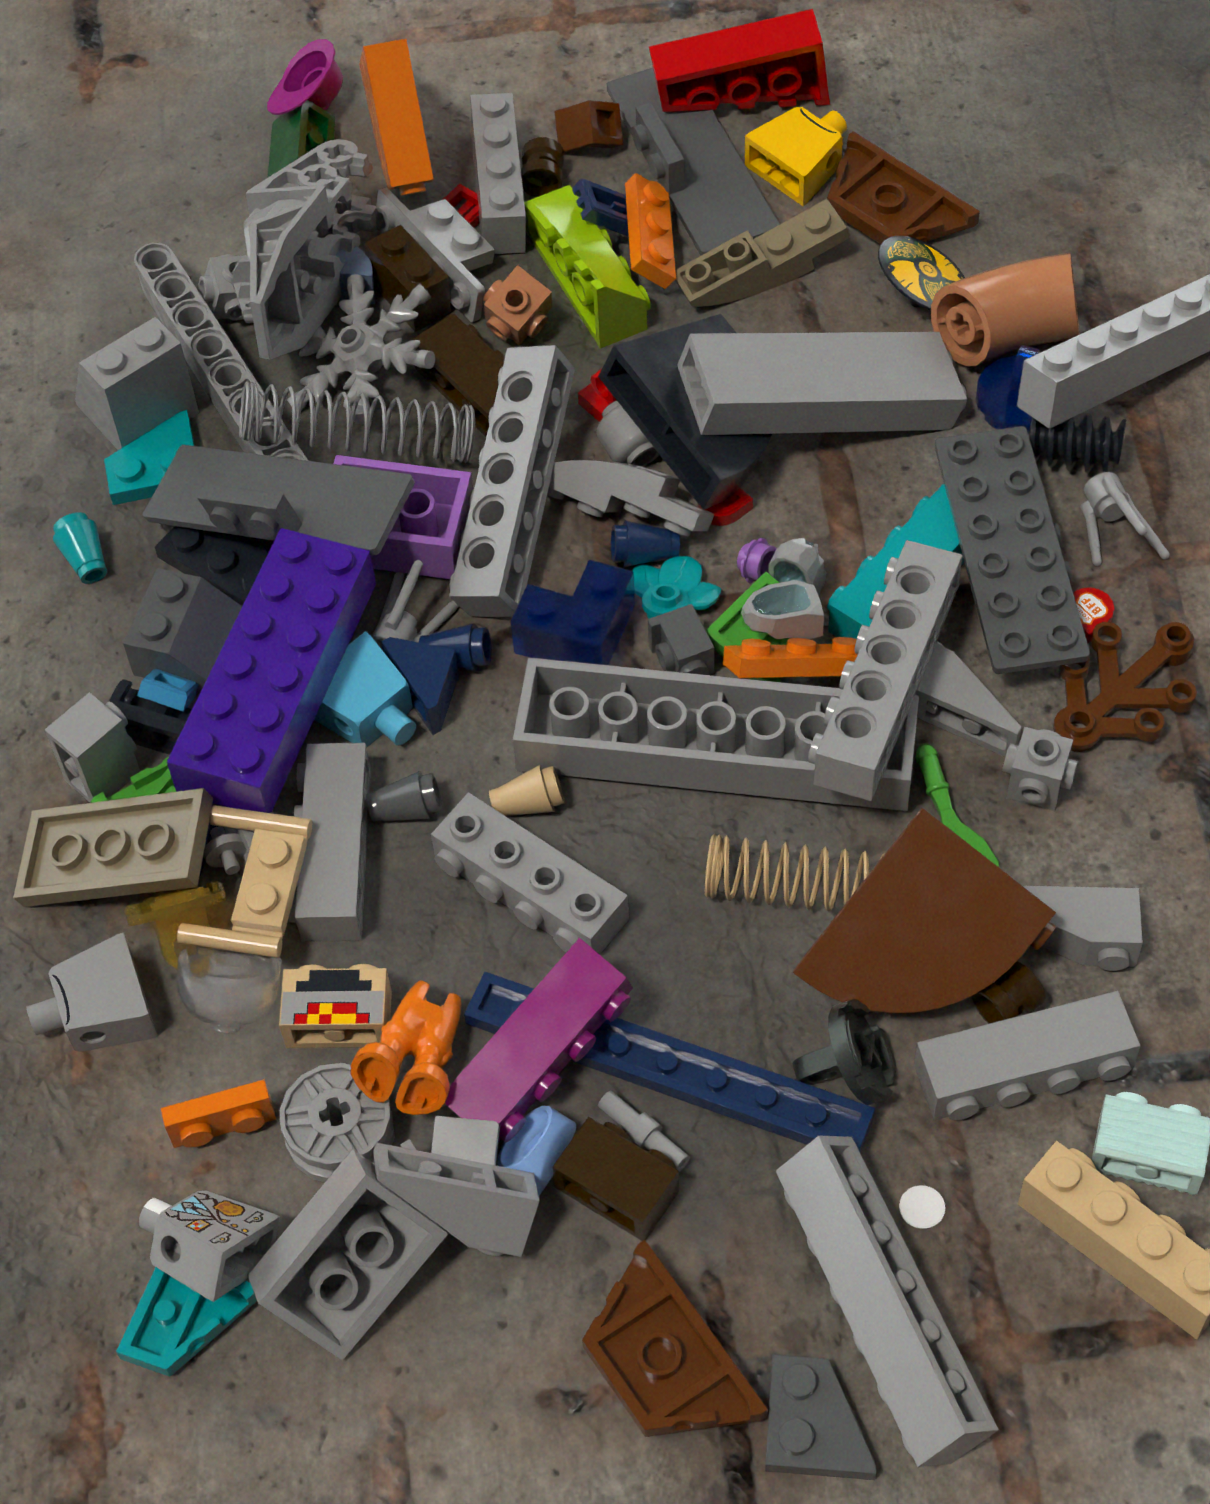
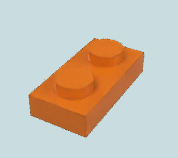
(231, 1110)

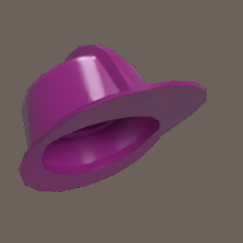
(310, 77)

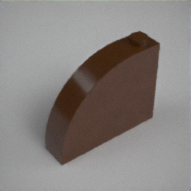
(926, 926)

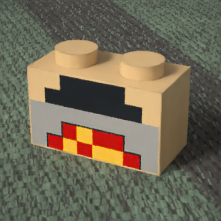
(334, 1006)

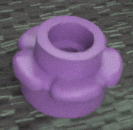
(755, 559)

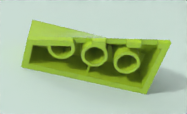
(587, 267)

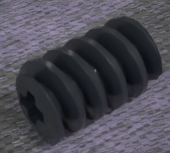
(1078, 442)

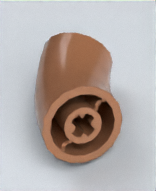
(1006, 309)

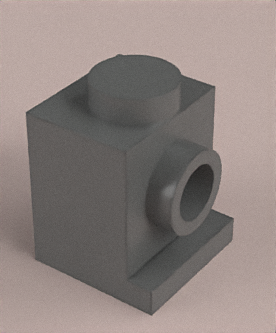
(681, 642)

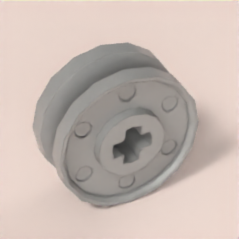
(317, 1102)

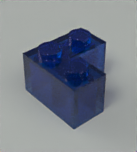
(576, 626)

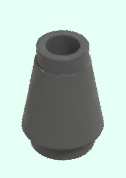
(406, 799)

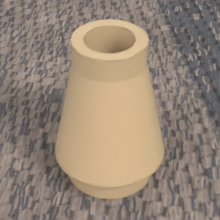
(529, 793)

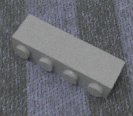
(498, 172)
(334, 863)
(1026, 1056)

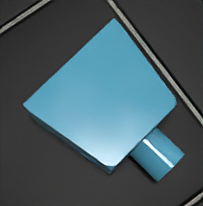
(367, 697)

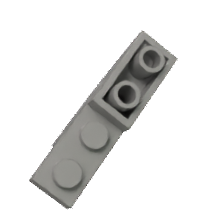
(607, 485)

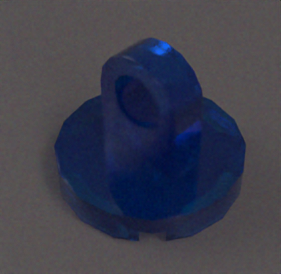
(999, 391)

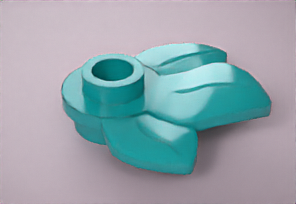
(673, 586)

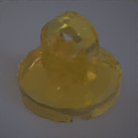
(171, 910)

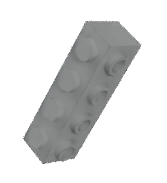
(528, 876)

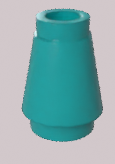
(80, 545)

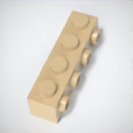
(1121, 1235)

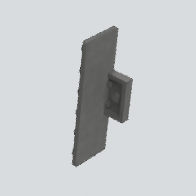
(694, 164)
(265, 493)
(1011, 551)

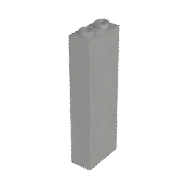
(820, 382)

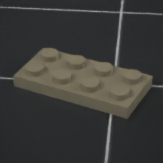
(114, 848)

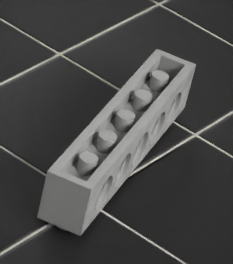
(512, 481)
(886, 671)

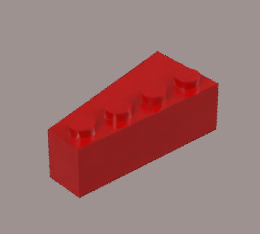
(744, 65)

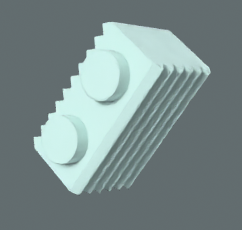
(1152, 1142)

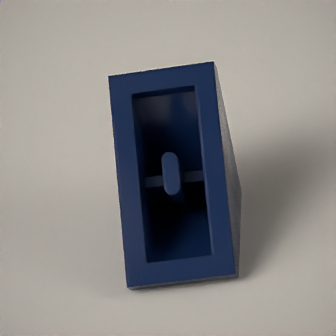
(430, 676)

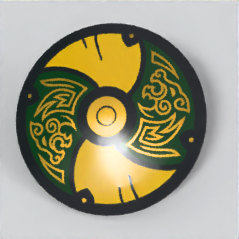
(916, 268)

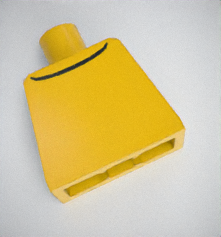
(796, 151)

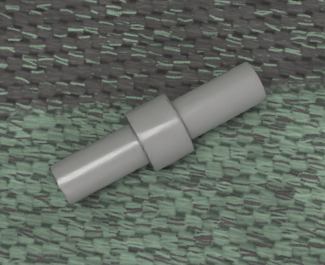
(642, 1129)

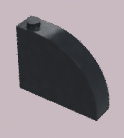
(651, 391)

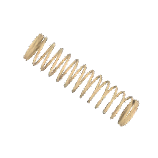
(719, 854)

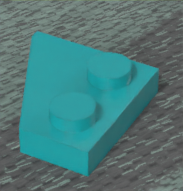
(140, 466)
(177, 1323)

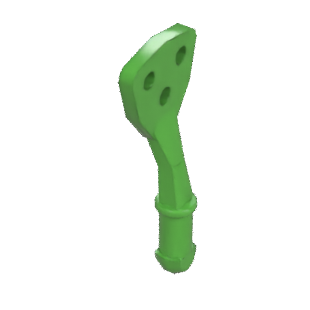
(938, 789)

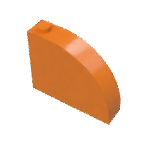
(396, 116)

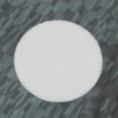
(922, 1207)

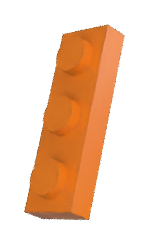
(650, 230)
(797, 659)

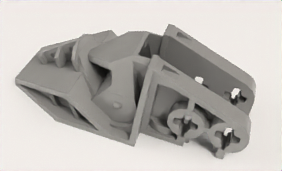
(293, 241)

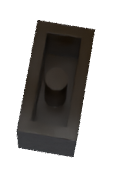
(402, 265)
(617, 1177)

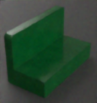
(298, 133)

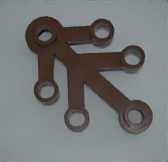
(1123, 690)

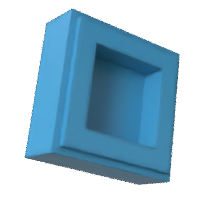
(168, 689)

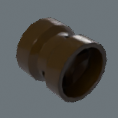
(542, 166)
(1010, 995)

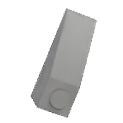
(962, 705)
(1094, 924)
(471, 1200)

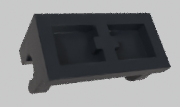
(148, 721)

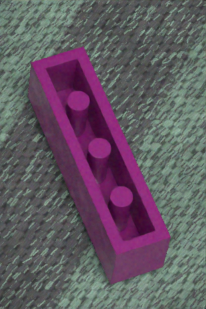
(540, 1040)

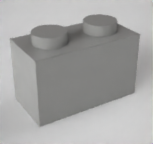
(93, 747)

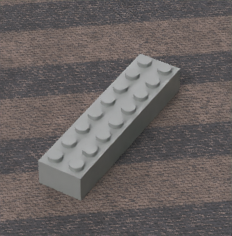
(688, 732)

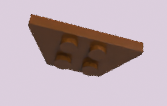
(893, 199)
(665, 1356)

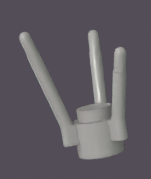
(1110, 502)
(399, 623)

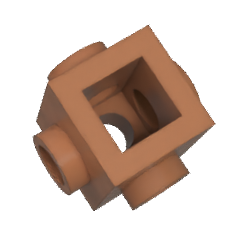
(517, 306)

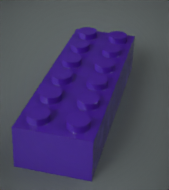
(273, 671)

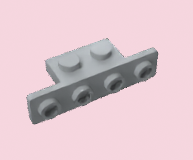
(447, 241)

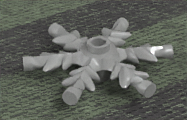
(361, 346)

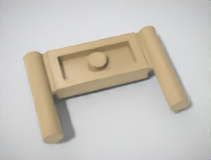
(265, 887)

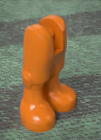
(414, 1030)

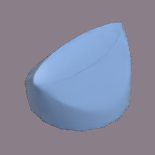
(538, 1144)

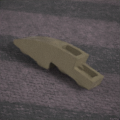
(759, 264)

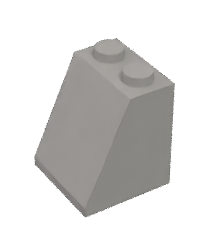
(135, 383)

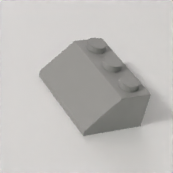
(344, 1257)

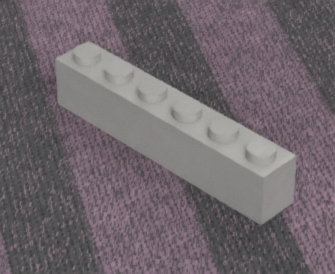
(1117, 355)
(885, 1302)

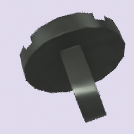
(855, 1052)

